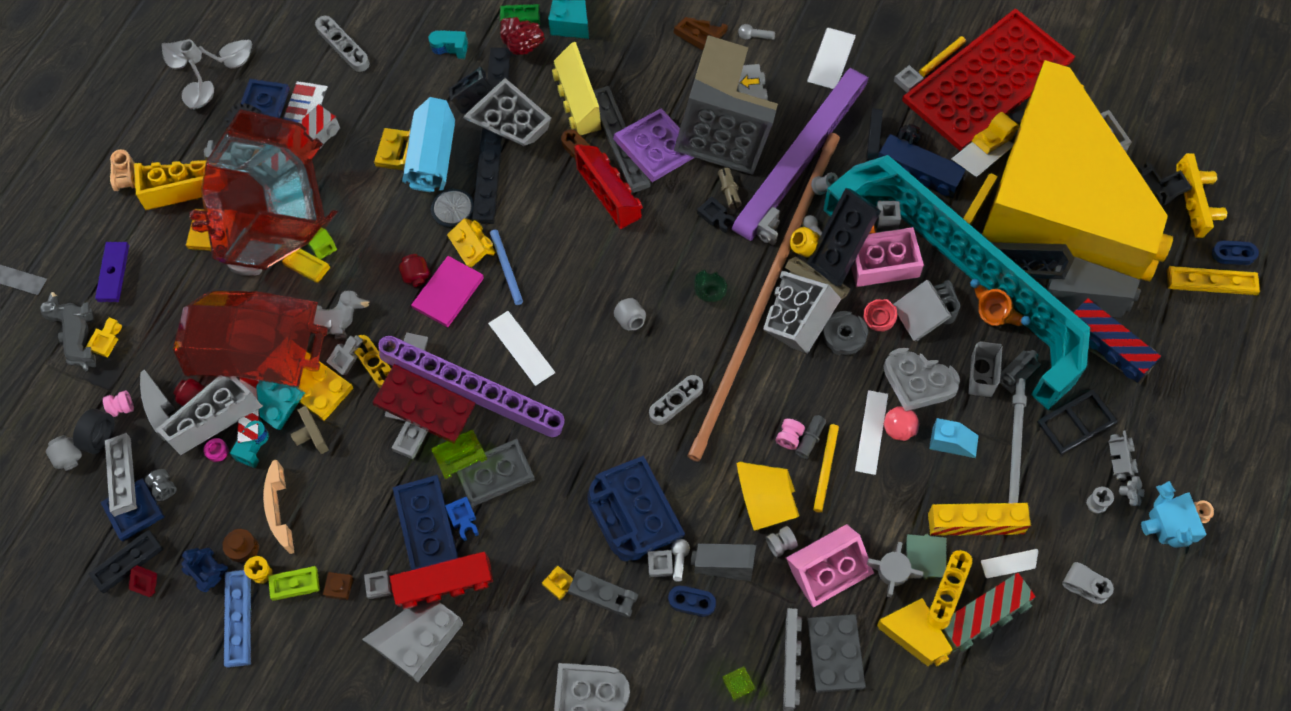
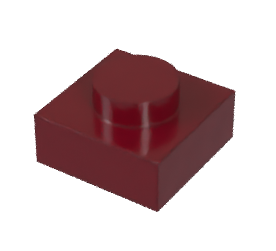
(143, 581)

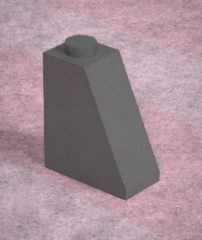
(724, 560)

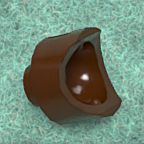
(240, 545)

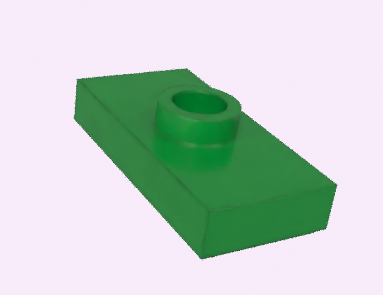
(523, 12)

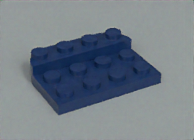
(632, 510)

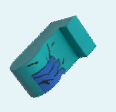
(449, 42)
(246, 451)

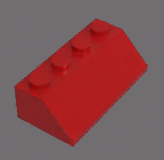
(607, 185)
(441, 579)

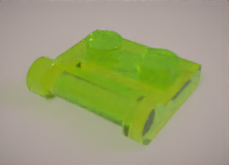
(448, 453)

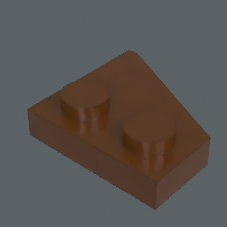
(696, 31)

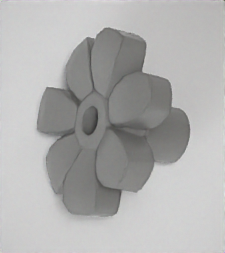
(1133, 491)

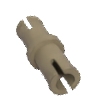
(729, 188)

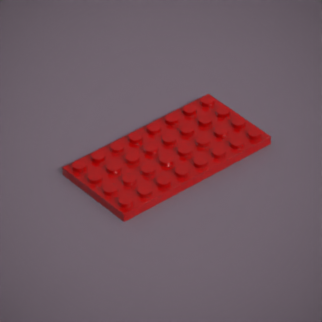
(985, 79)

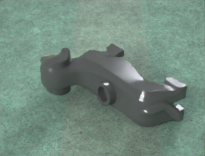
(74, 330)

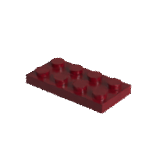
(424, 403)

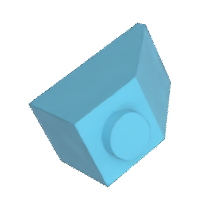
(953, 438)

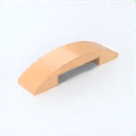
(274, 482)

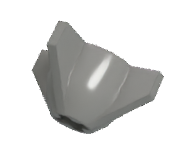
(894, 569)

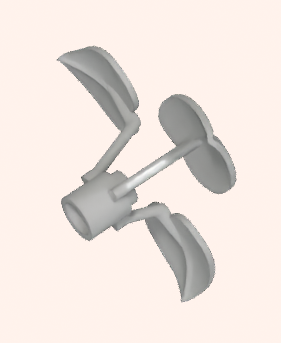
(179, 53)

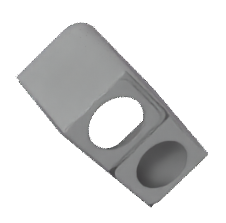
(987, 352)

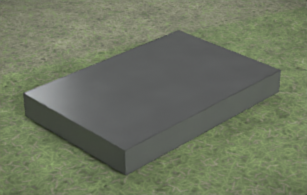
(501, 472)

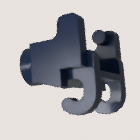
(202, 568)

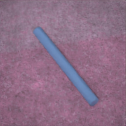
(506, 267)

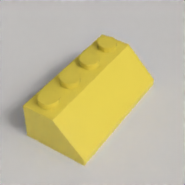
(577, 91)

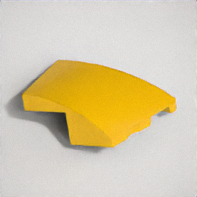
(767, 494)

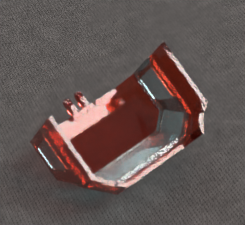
(260, 192)

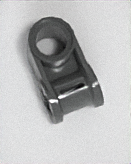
(949, 298)

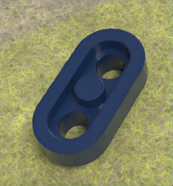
(1233, 252)
(693, 598)

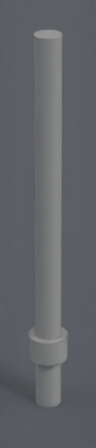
(1019, 402)

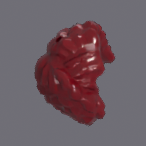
(520, 36)

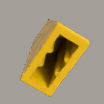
(915, 634)

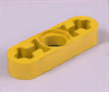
(372, 353)

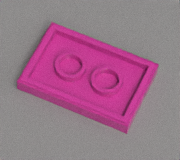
(447, 291)

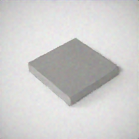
(922, 310)

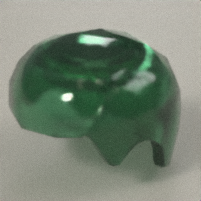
(710, 286)

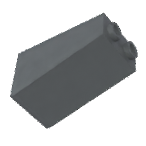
(1103, 286)

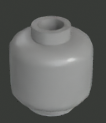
(630, 314)
(63, 453)

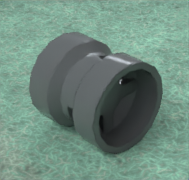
(160, 484)

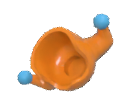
(997, 307)

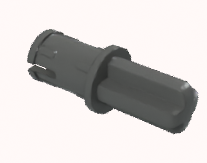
(810, 437)

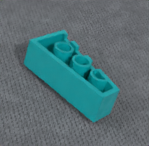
(568, 19)

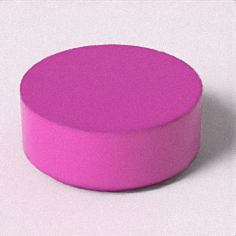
(216, 450)

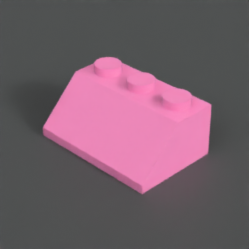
(888, 258)
(830, 565)

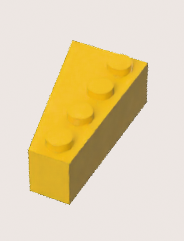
(168, 184)

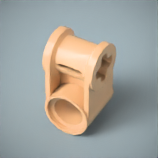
(122, 170)

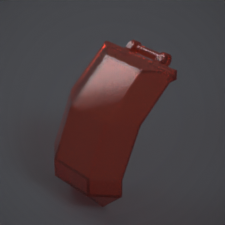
(248, 336)

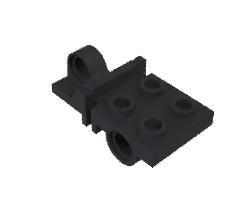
(1164, 189)

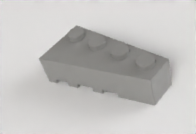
(208, 413)

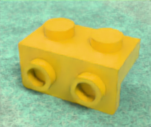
(470, 241)

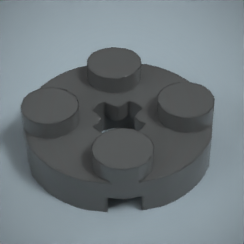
(849, 322)

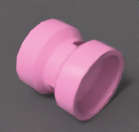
(118, 404)
(789, 436)

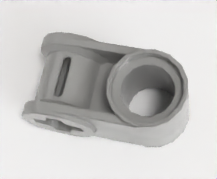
(1085, 583)

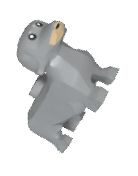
(342, 315)

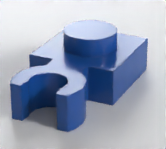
(461, 515)

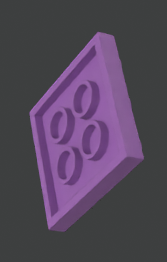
(652, 144)

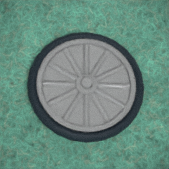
(452, 207)

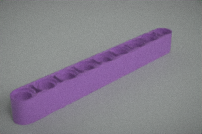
(477, 395)

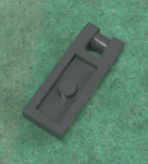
(602, 593)

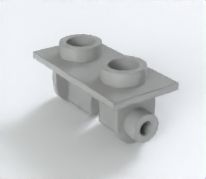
(1122, 447)

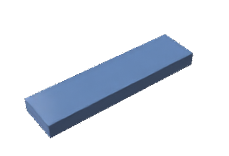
(237, 619)

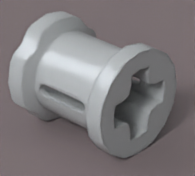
(820, 184)
(1106, 500)

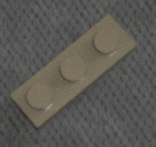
(802, 269)

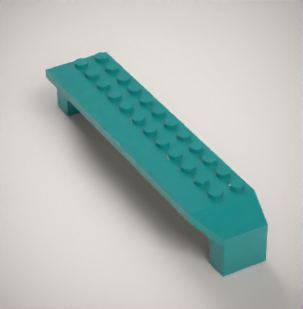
(981, 260)

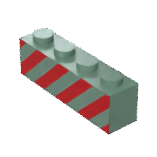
(987, 611)

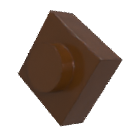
(338, 586)

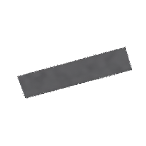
(21, 280)

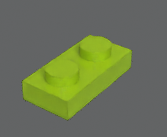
(293, 583)

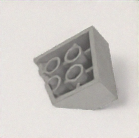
(510, 114)
(800, 311)
(415, 637)

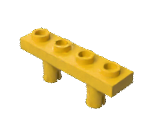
(1196, 202)

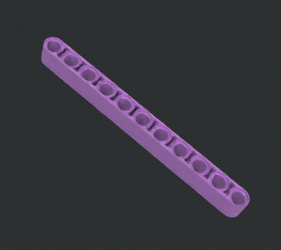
(800, 153)

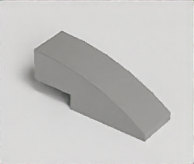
(154, 402)

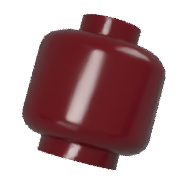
(414, 270)
(187, 390)

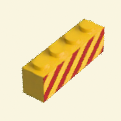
(979, 519)

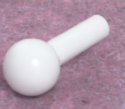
(680, 549)

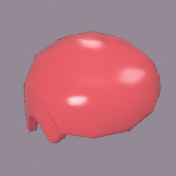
(880, 315)
(901, 424)

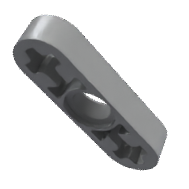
(667, 414)

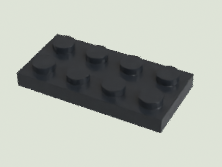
(843, 236)

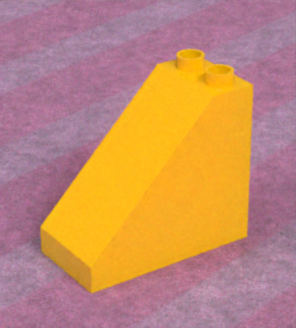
(1076, 184)

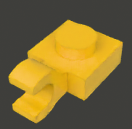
(104, 341)

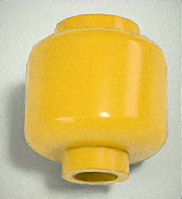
(804, 241)

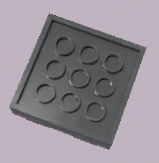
(720, 121)

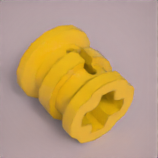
(254, 564)

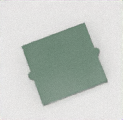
(927, 555)

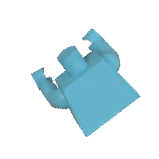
(1174, 519)

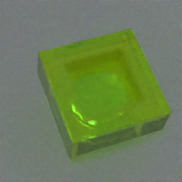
(738, 683)

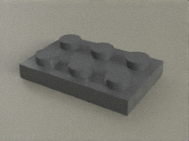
(835, 653)

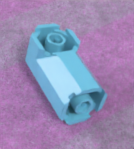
(429, 146)

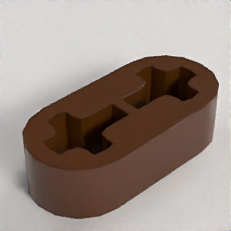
(568, 145)

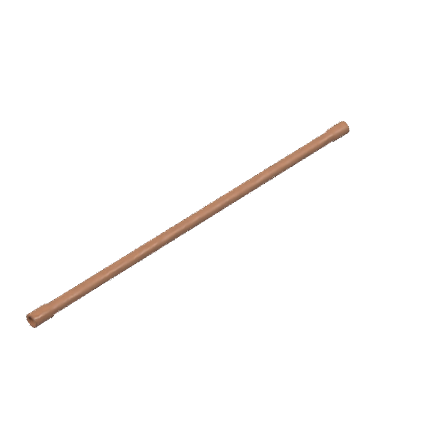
(700, 442)

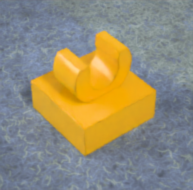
(558, 582)

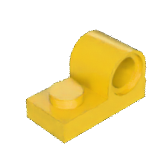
(998, 133)

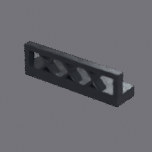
(1035, 253)

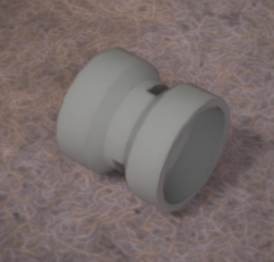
(781, 541)

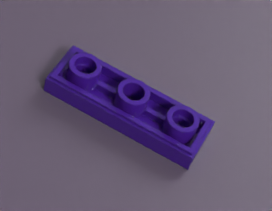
(112, 272)

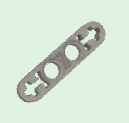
(342, 43)

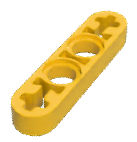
(951, 589)

